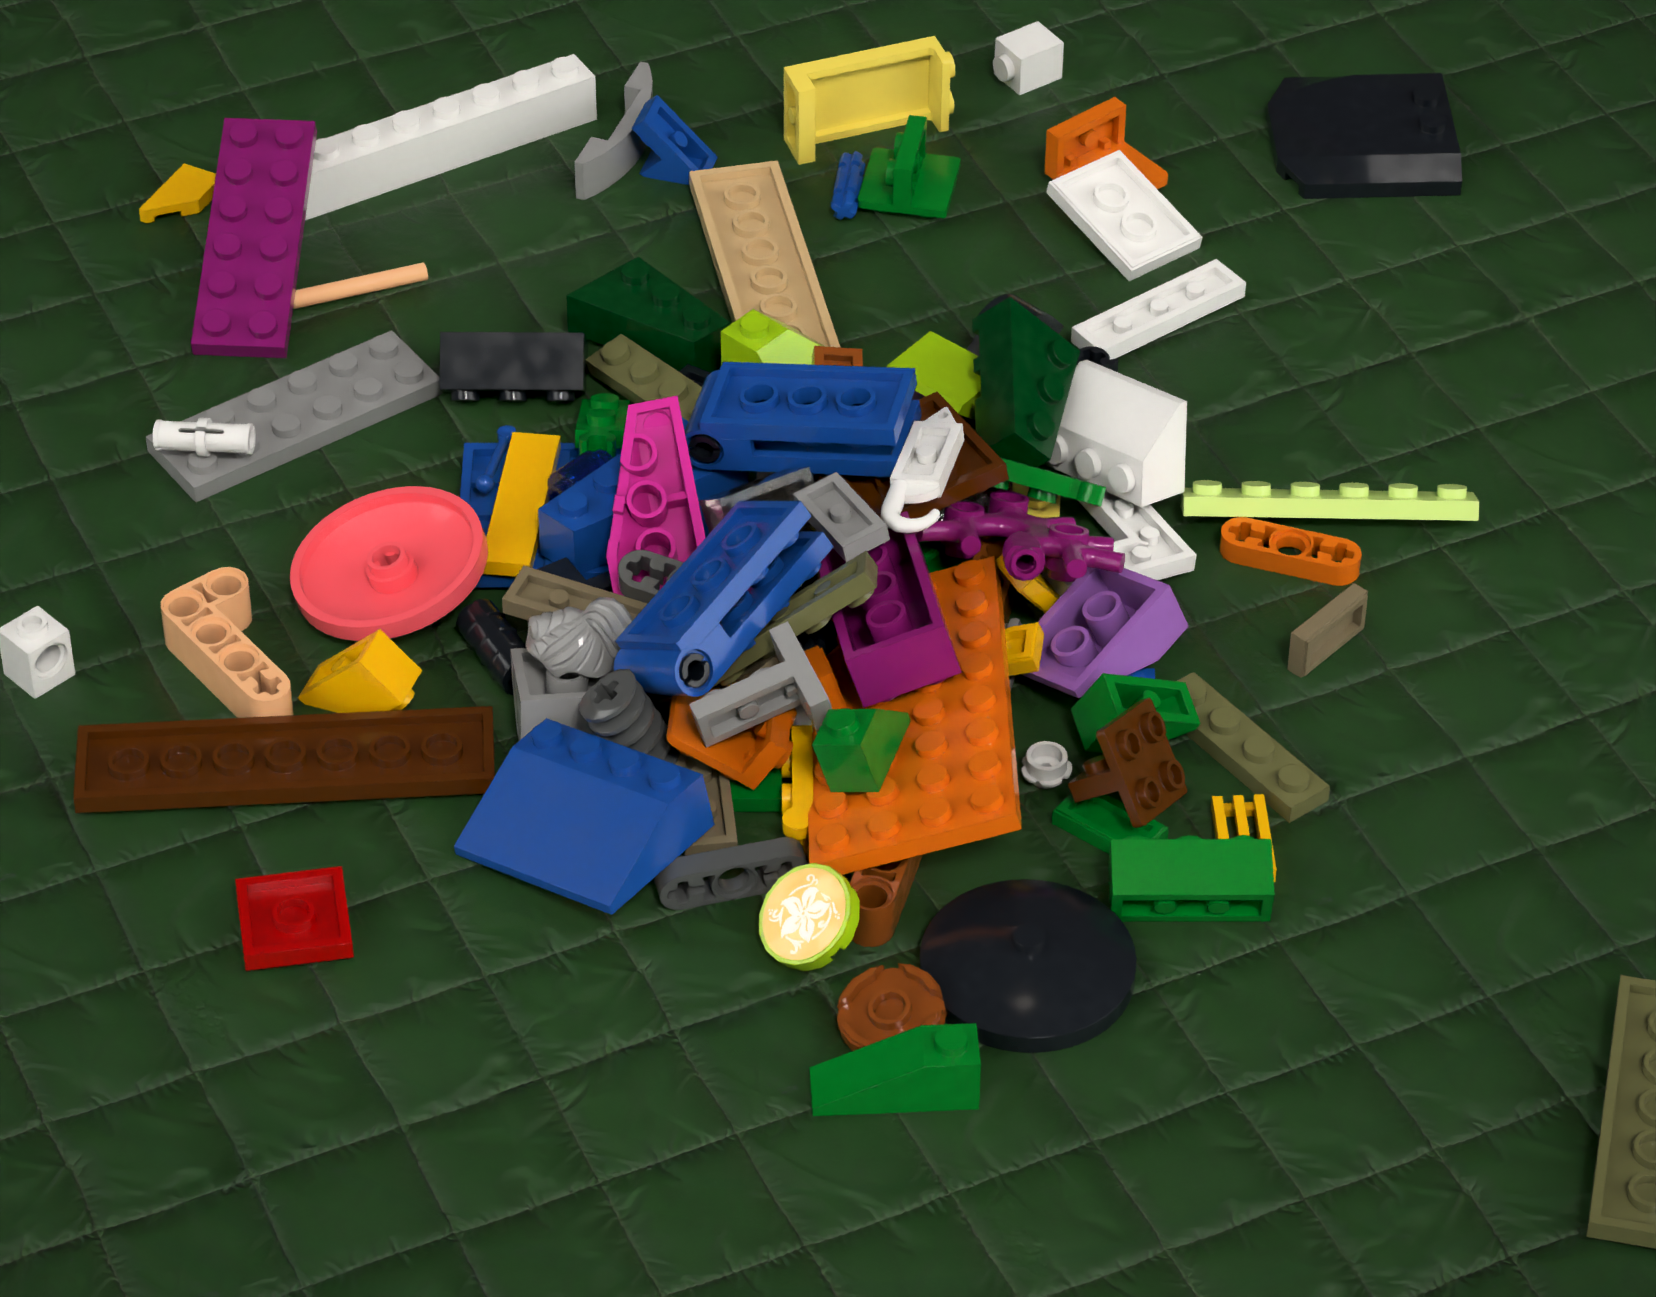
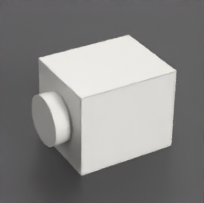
(1028, 58)

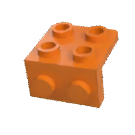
(1093, 136)
(741, 757)

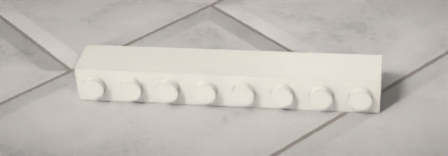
(450, 133)

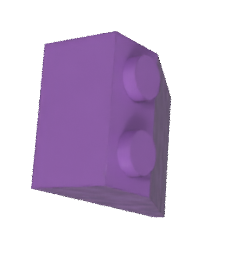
(1108, 627)

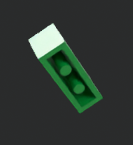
(1191, 879)

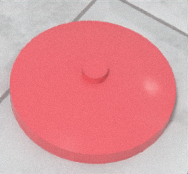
(389, 563)

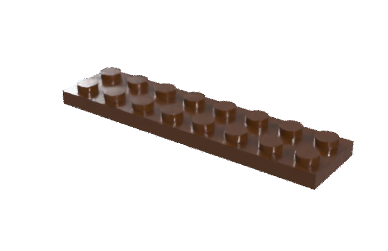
(284, 759)

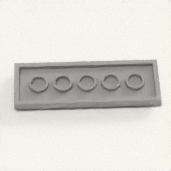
(306, 412)

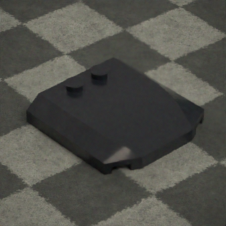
(1365, 136)

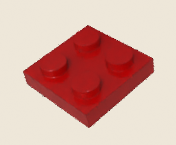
(294, 918)

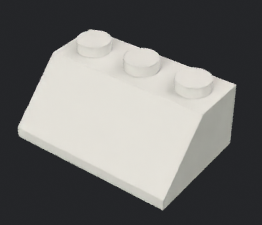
(1122, 436)

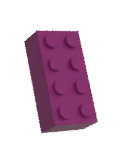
(899, 633)

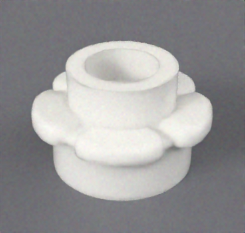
(1046, 764)

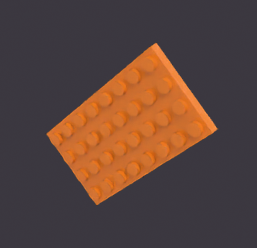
(958, 757)

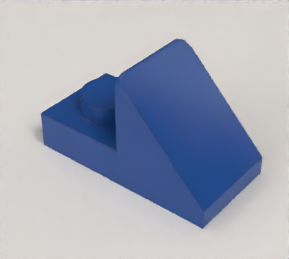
(672, 143)

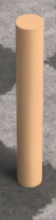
(360, 285)

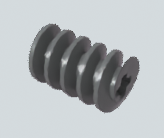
(626, 715)

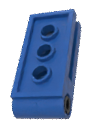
(803, 417)
(721, 598)

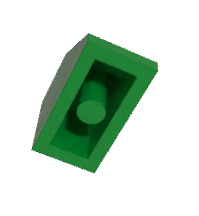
(1116, 693)
(859, 747)

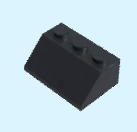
(513, 365)

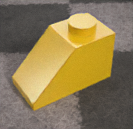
(363, 678)

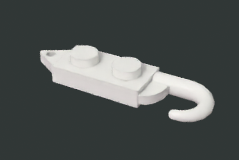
(922, 470)

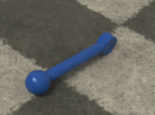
(485, 482)

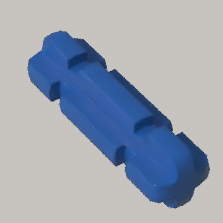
(847, 185)

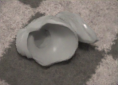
(577, 638)

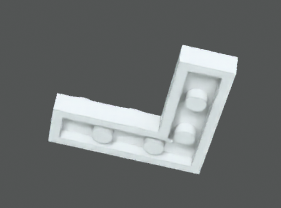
(1143, 536)

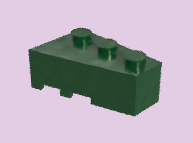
(651, 313)
(1023, 382)

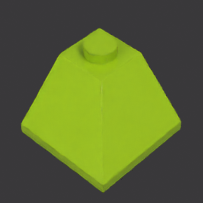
(765, 340)

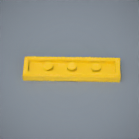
(521, 492)

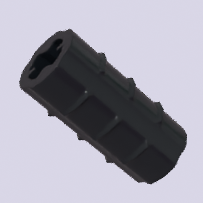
(490, 638)

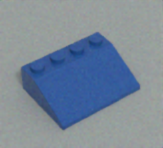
(585, 816)

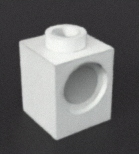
(36, 652)

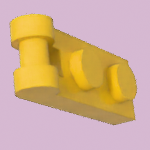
(798, 795)

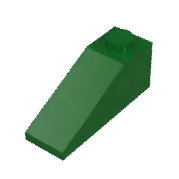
(902, 1074)

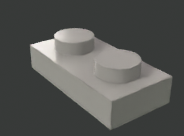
(842, 516)

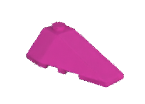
(656, 489)

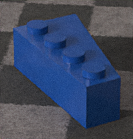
(581, 517)

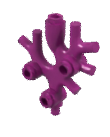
(1029, 542)

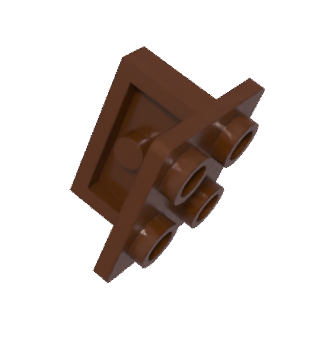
(1135, 763)

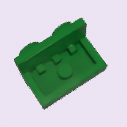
(908, 177)

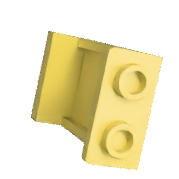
(866, 93)

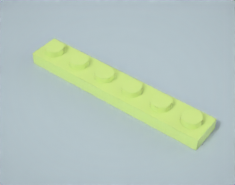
(1349, 502)

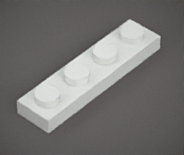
(1160, 310)

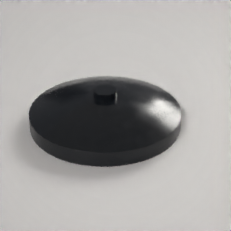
(1030, 964)

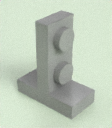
(764, 693)

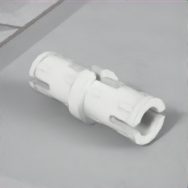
(204, 436)

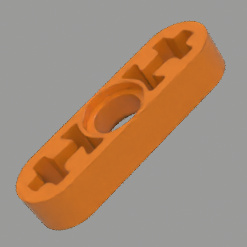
(1277, 536)

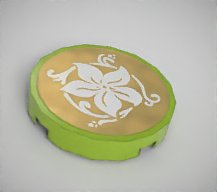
(808, 916)

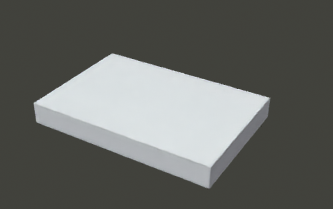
(1124, 215)

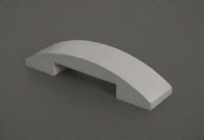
(608, 160)

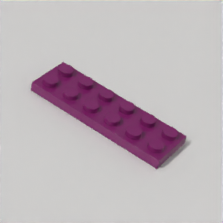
(254, 238)

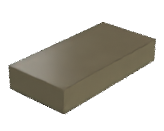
(1327, 630)

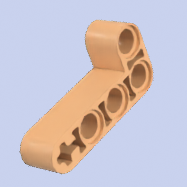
(205, 634)

